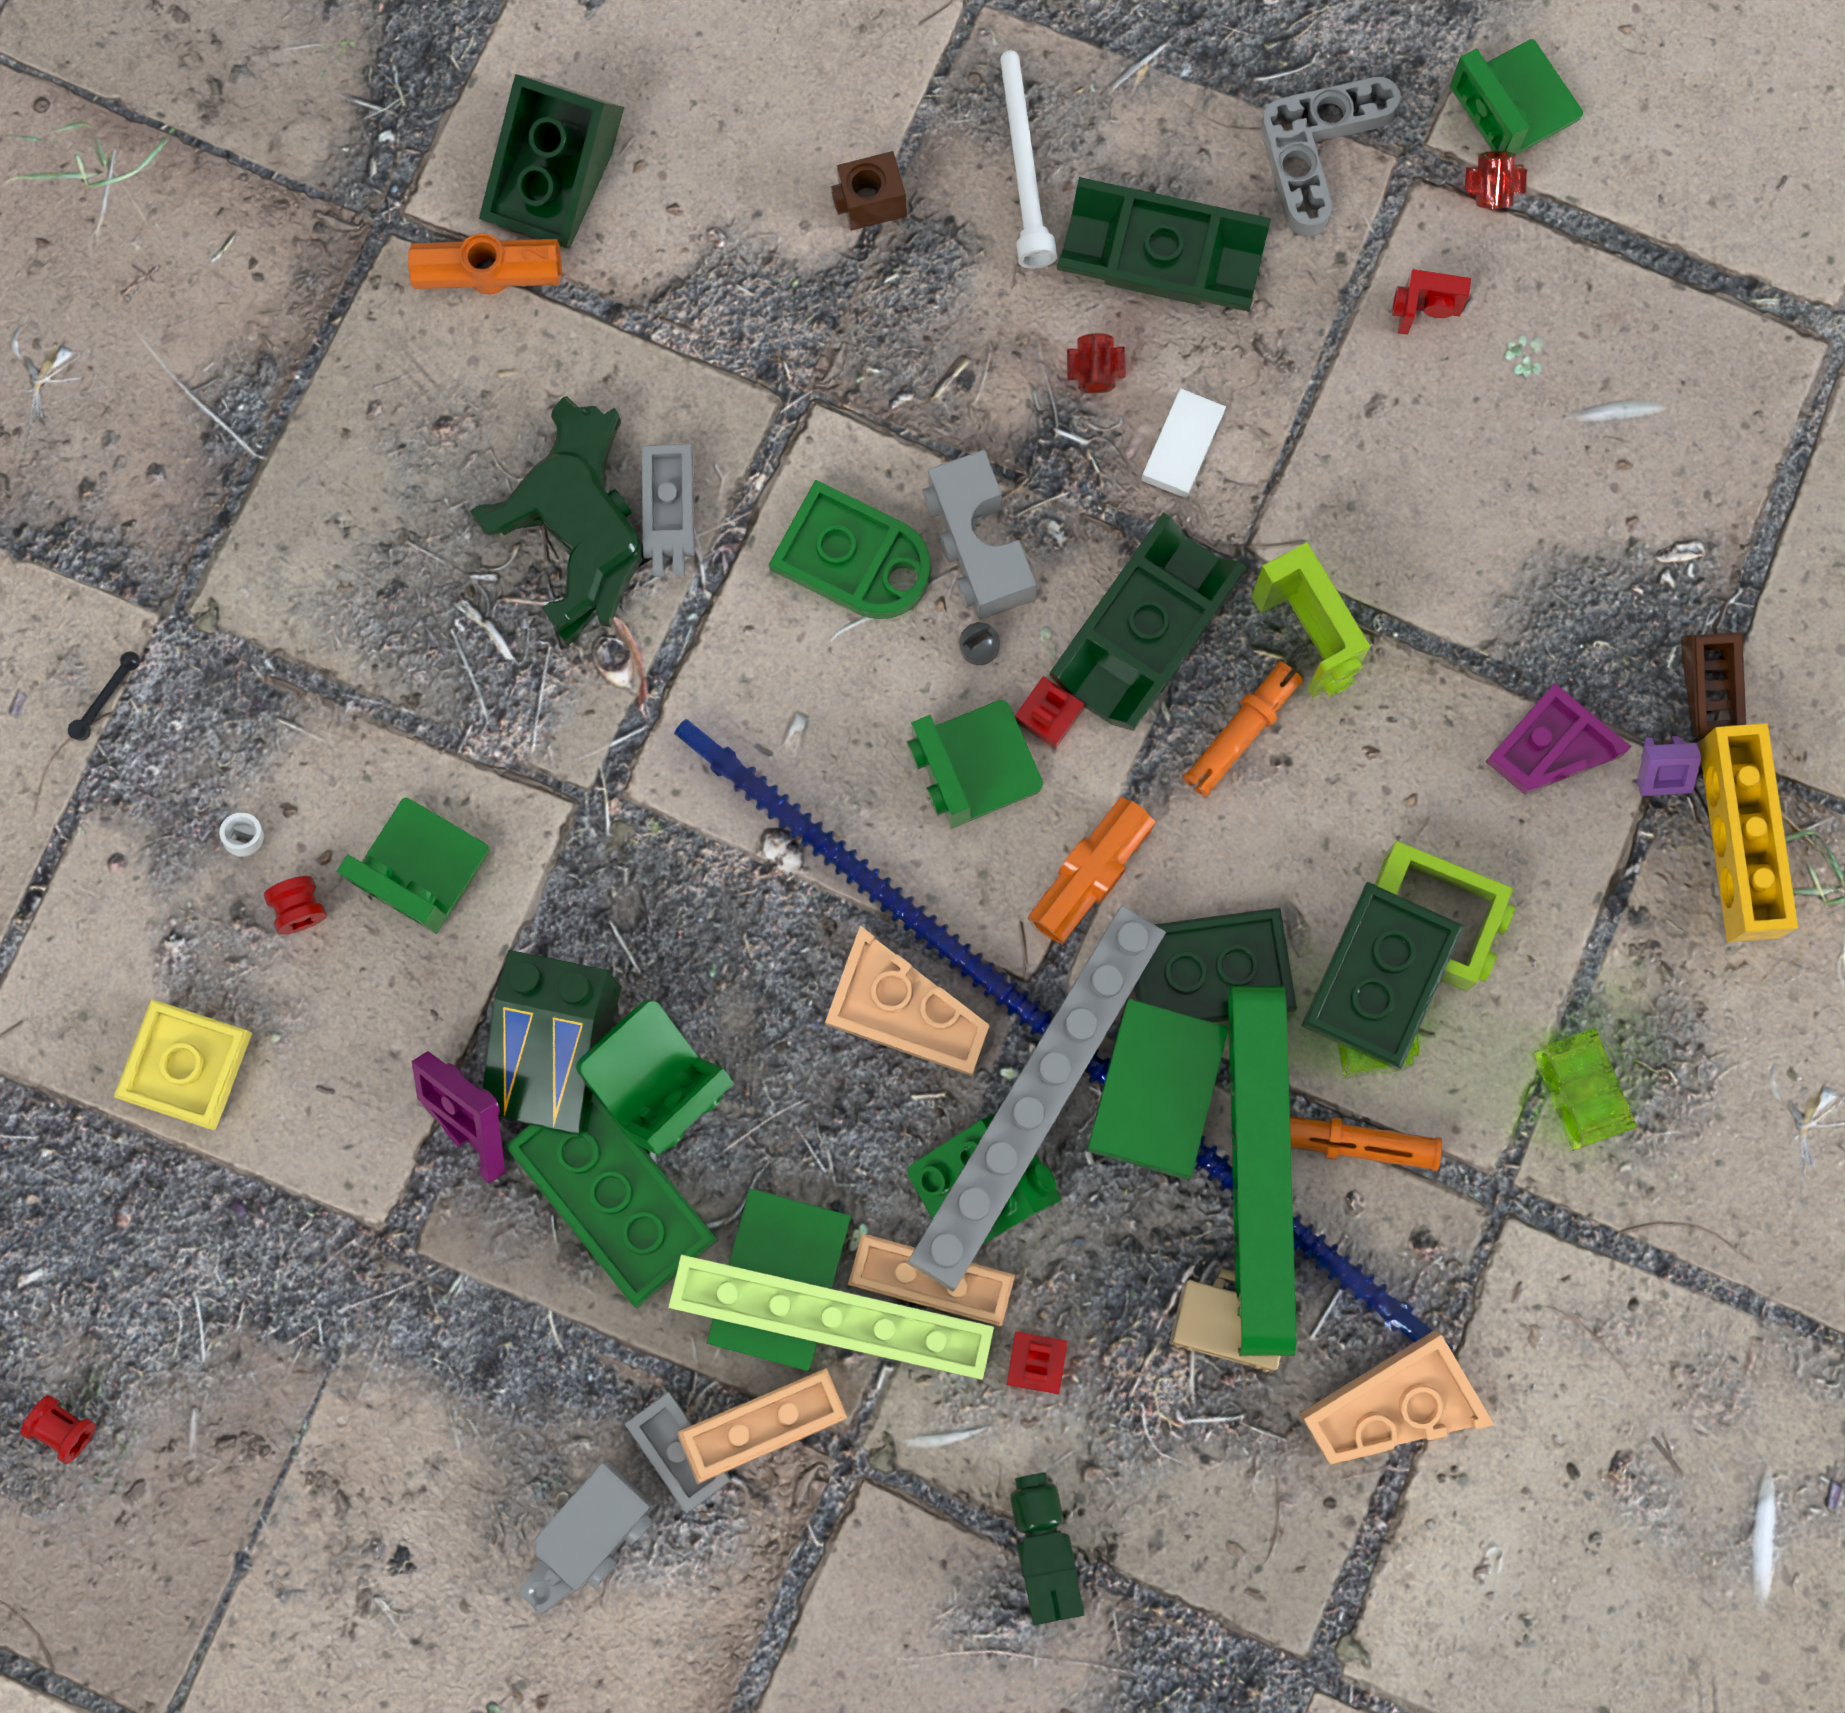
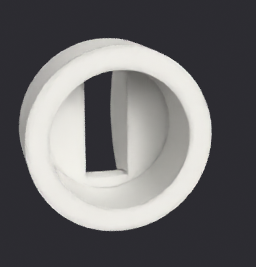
(246, 827)

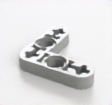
(1301, 141)

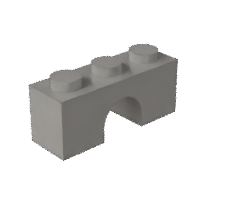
(992, 575)

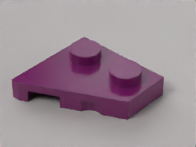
(1555, 743)
(461, 1110)

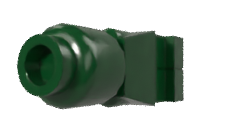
(1045, 1552)

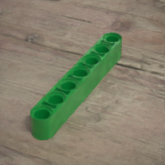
(1262, 1170)

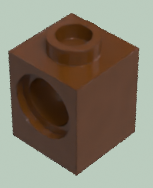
(871, 172)

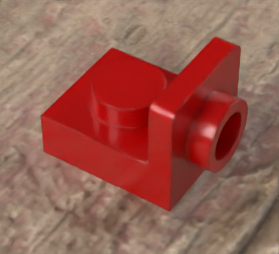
(1429, 292)

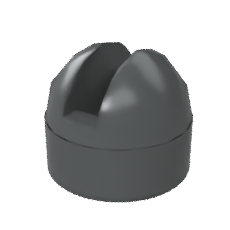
(985, 650)

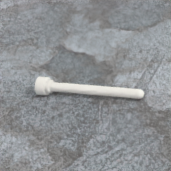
(1036, 245)

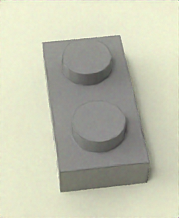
(656, 1434)

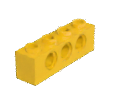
(1747, 833)

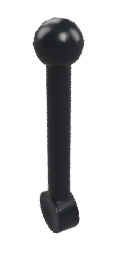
(80, 729)

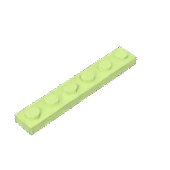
(831, 1317)

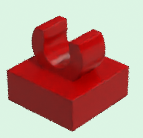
(1049, 712)
(1037, 1362)

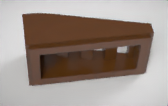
(1694, 671)

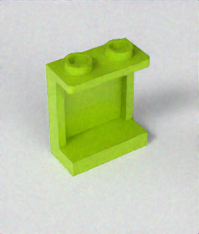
(1325, 617)

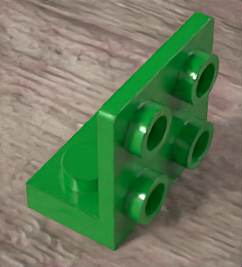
(1514, 97)
(417, 865)

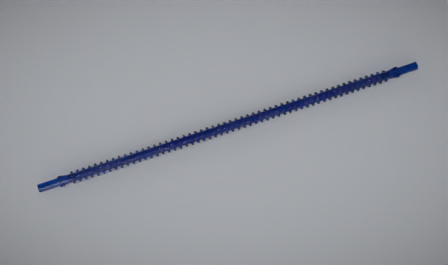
(724, 763)

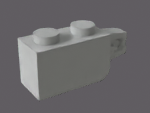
(584, 1536)

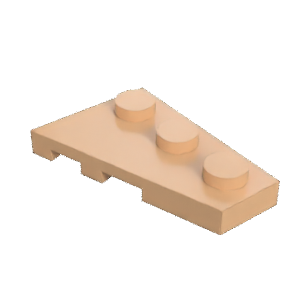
(902, 1009)
(1397, 1402)

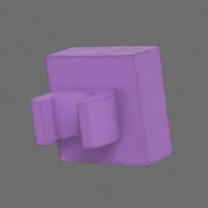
(1668, 767)

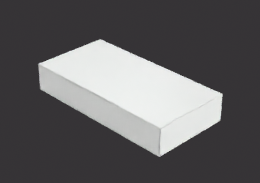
(1183, 443)

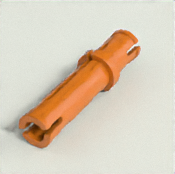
(1256, 713)
(1365, 1143)

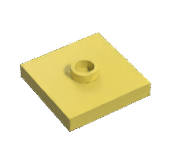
(183, 1064)

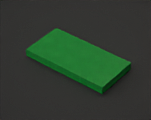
(614, 1201)

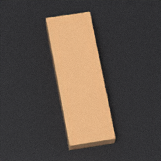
(883, 1269)
(761, 1426)

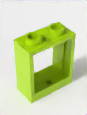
(1496, 918)

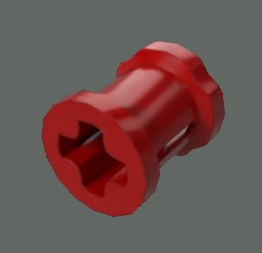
(58, 1429)

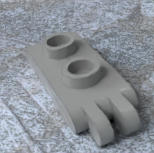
(668, 505)

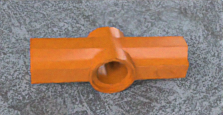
(456, 263)
(1091, 870)

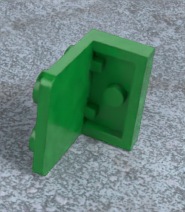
(974, 762)
(651, 1078)
(939, 1169)

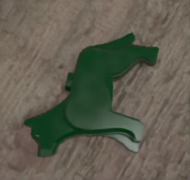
(571, 503)

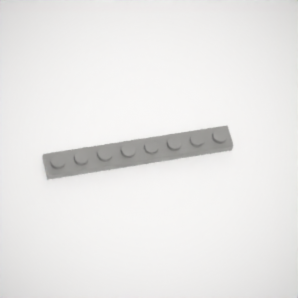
(1035, 1099)

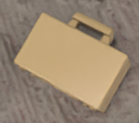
(1210, 1324)

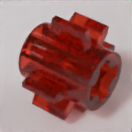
(1496, 179)
(1096, 363)

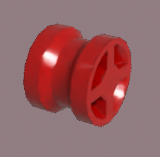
(295, 905)

